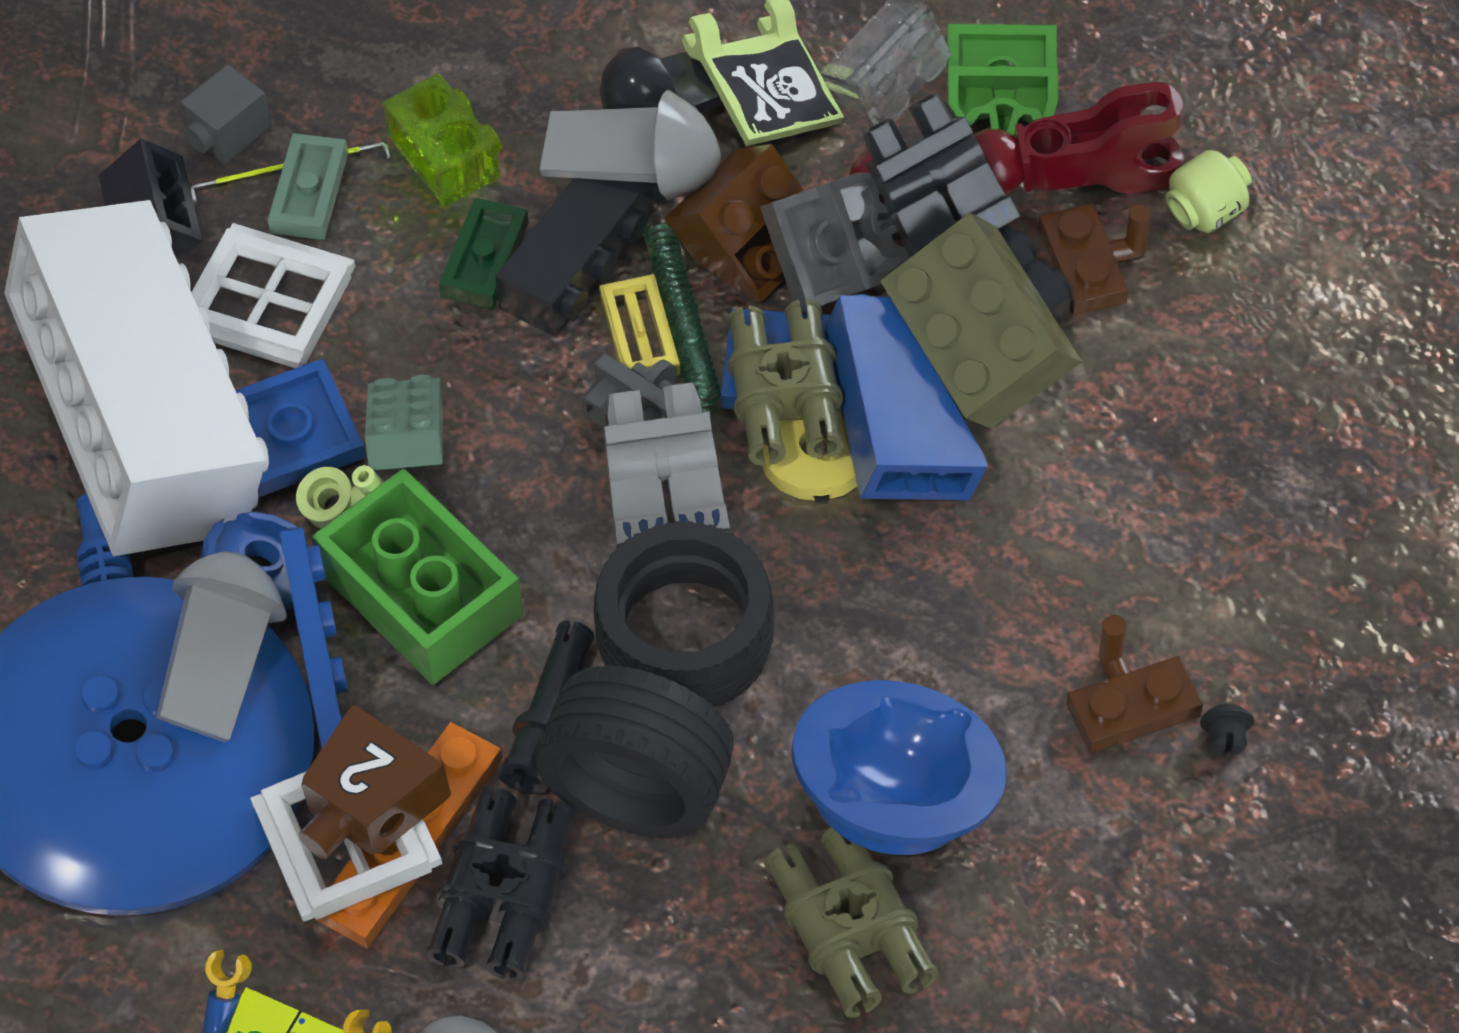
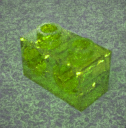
(443, 139)

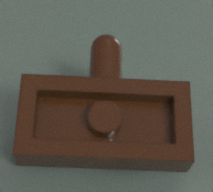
(1087, 258)
(1130, 701)

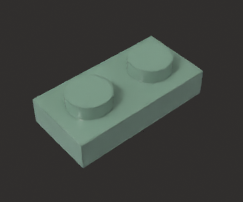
(308, 186)

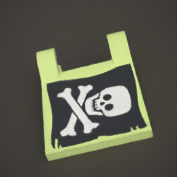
(765, 79)

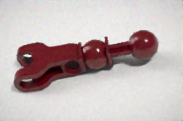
(1088, 145)

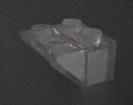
(888, 61)

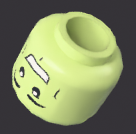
(1208, 191)

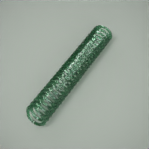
(693, 350)

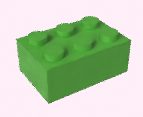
(419, 576)

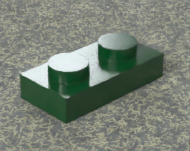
(482, 248)

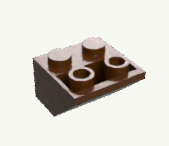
(725, 224)

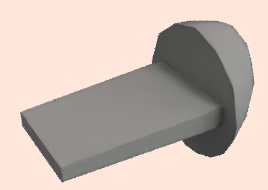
(649, 145)
(216, 641)

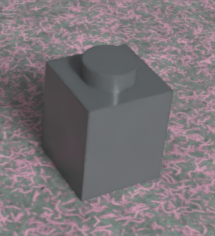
(225, 114)

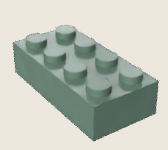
(404, 423)

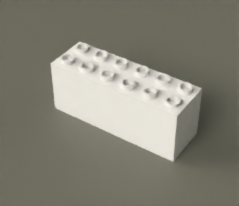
(133, 375)

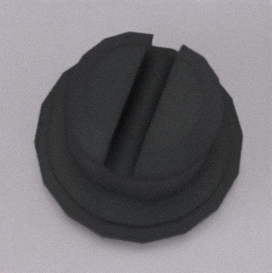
(1227, 727)

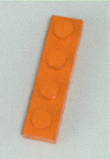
(468, 767)

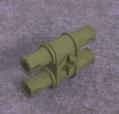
(806, 393)
(851, 921)

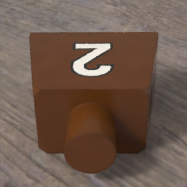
(368, 787)

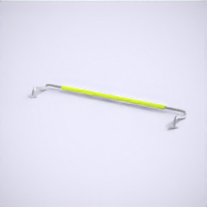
(275, 168)

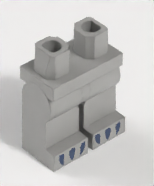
(657, 451)

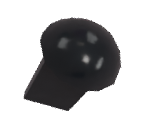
(640, 78)

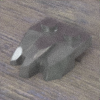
(833, 239)

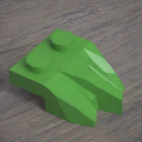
(1002, 73)

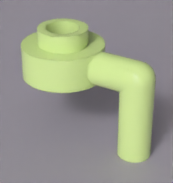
(328, 482)

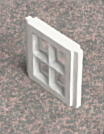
(285, 256)
(302, 873)

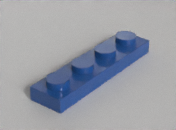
(314, 625)

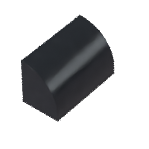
(157, 176)

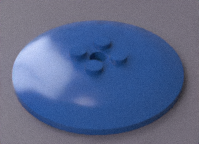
(145, 818)

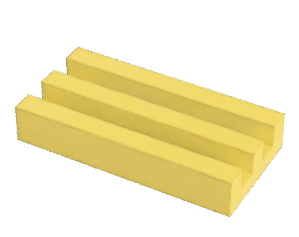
(627, 289)

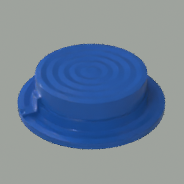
(897, 765)

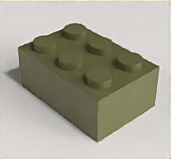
(980, 321)

